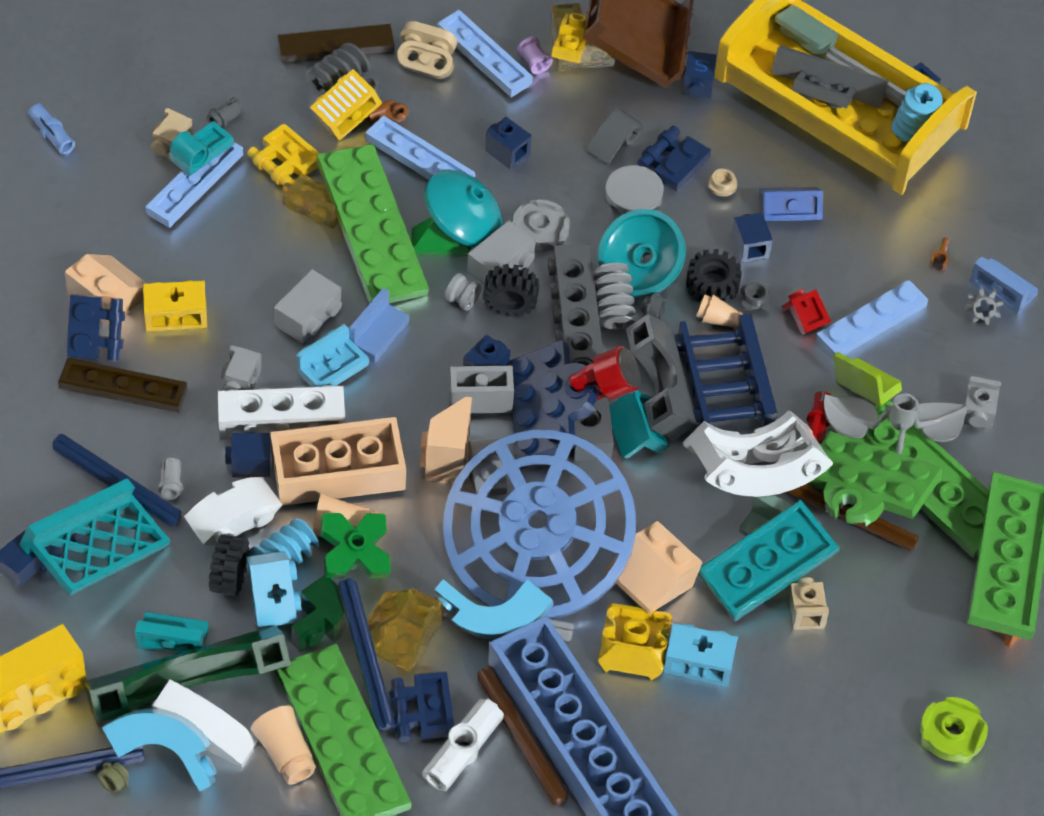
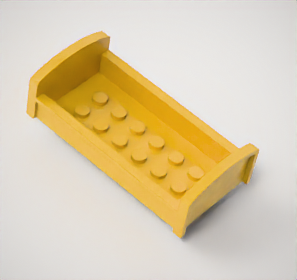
(857, 131)

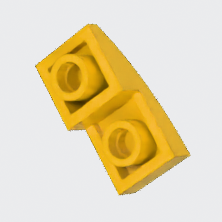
(569, 43)

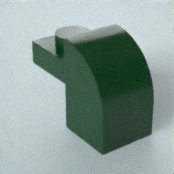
(324, 614)

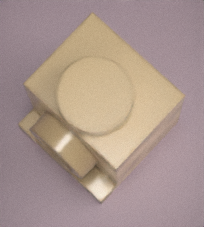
(165, 132)
(807, 604)

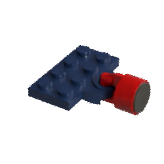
(556, 393)

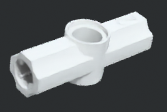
(453, 758)

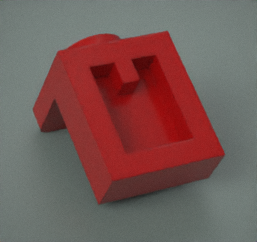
(807, 310)

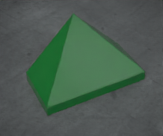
(432, 241)

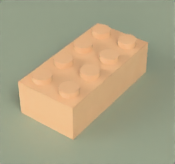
(338, 460)

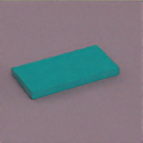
(767, 560)

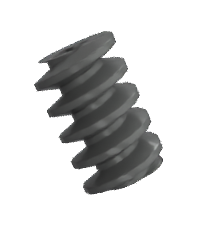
(329, 70)

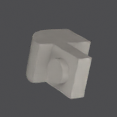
(486, 467)

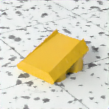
(634, 640)

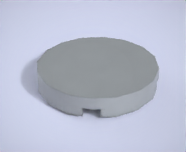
(634, 189)
(543, 222)

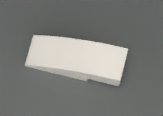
(227, 736)

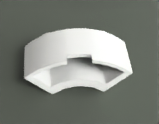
(237, 510)

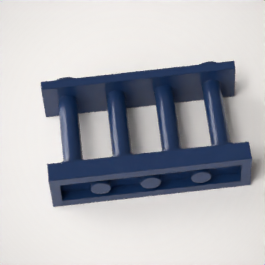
(749, 359)

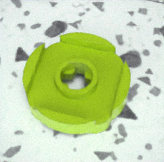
(948, 746)

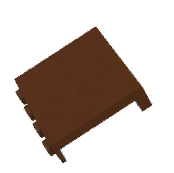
(643, 34)

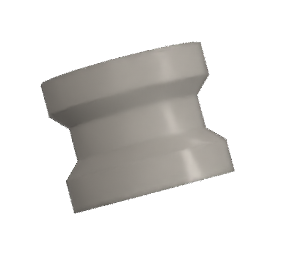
(463, 292)

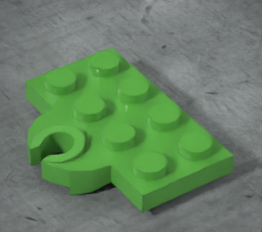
(873, 480)

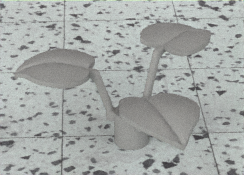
(855, 415)

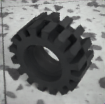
(716, 264)
(511, 290)
(228, 565)

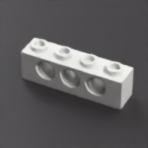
(265, 403)

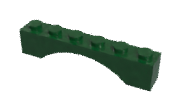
(234, 657)

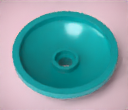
(462, 206)
(644, 234)

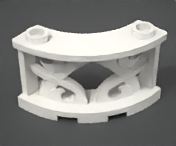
(784, 441)

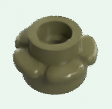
(113, 777)

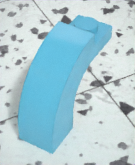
(496, 621)
(165, 729)

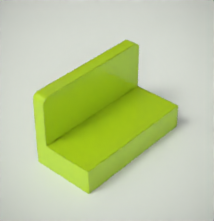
(865, 379)

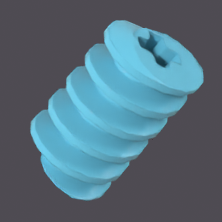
(915, 110)
(291, 539)

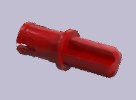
(816, 417)

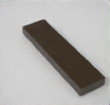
(322, 43)
(123, 385)

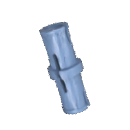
(51, 128)

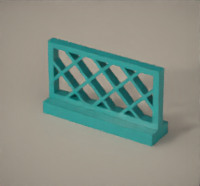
(77, 519)

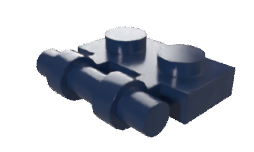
(680, 164)
(85, 327)
(433, 706)

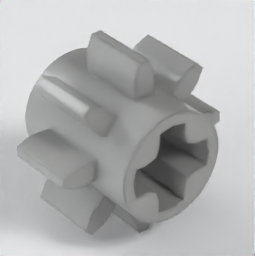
(978, 311)

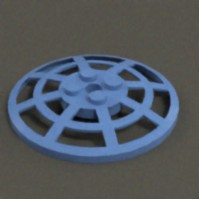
(555, 535)

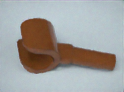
(941, 254)

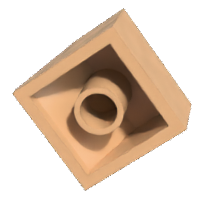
(107, 278)
(446, 443)
(657, 568)

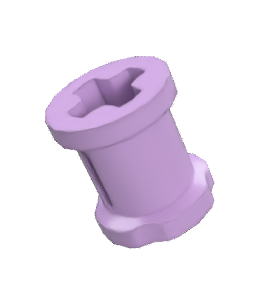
(535, 56)

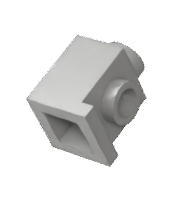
(242, 369)
(981, 401)

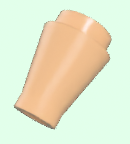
(717, 312)

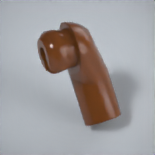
(390, 109)

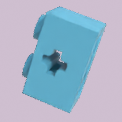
(263, 573)
(700, 654)

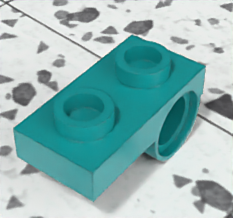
(197, 150)

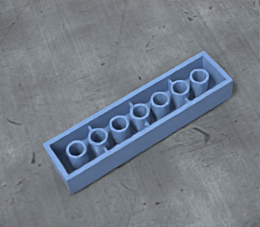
(575, 724)

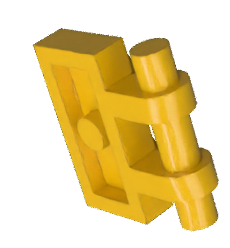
(291, 149)

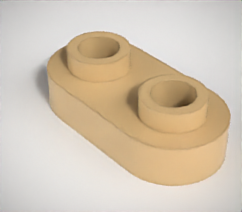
(429, 35)
(427, 59)

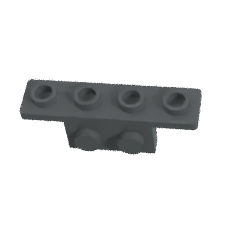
(828, 80)

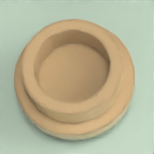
(722, 182)

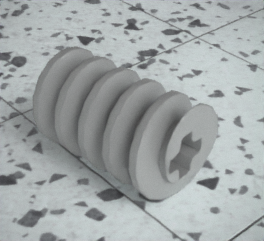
(614, 296)

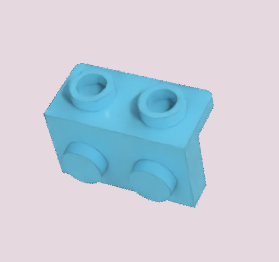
(331, 359)

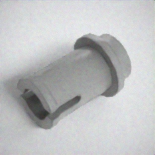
(170, 484)

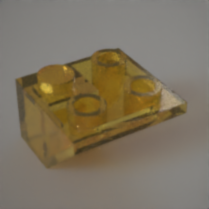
(404, 626)

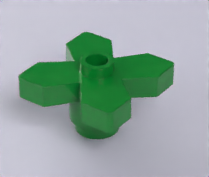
(355, 545)

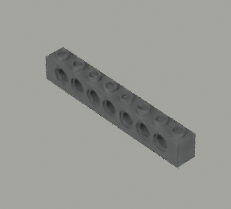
(580, 329)

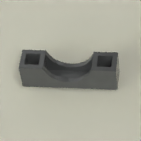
(655, 347)

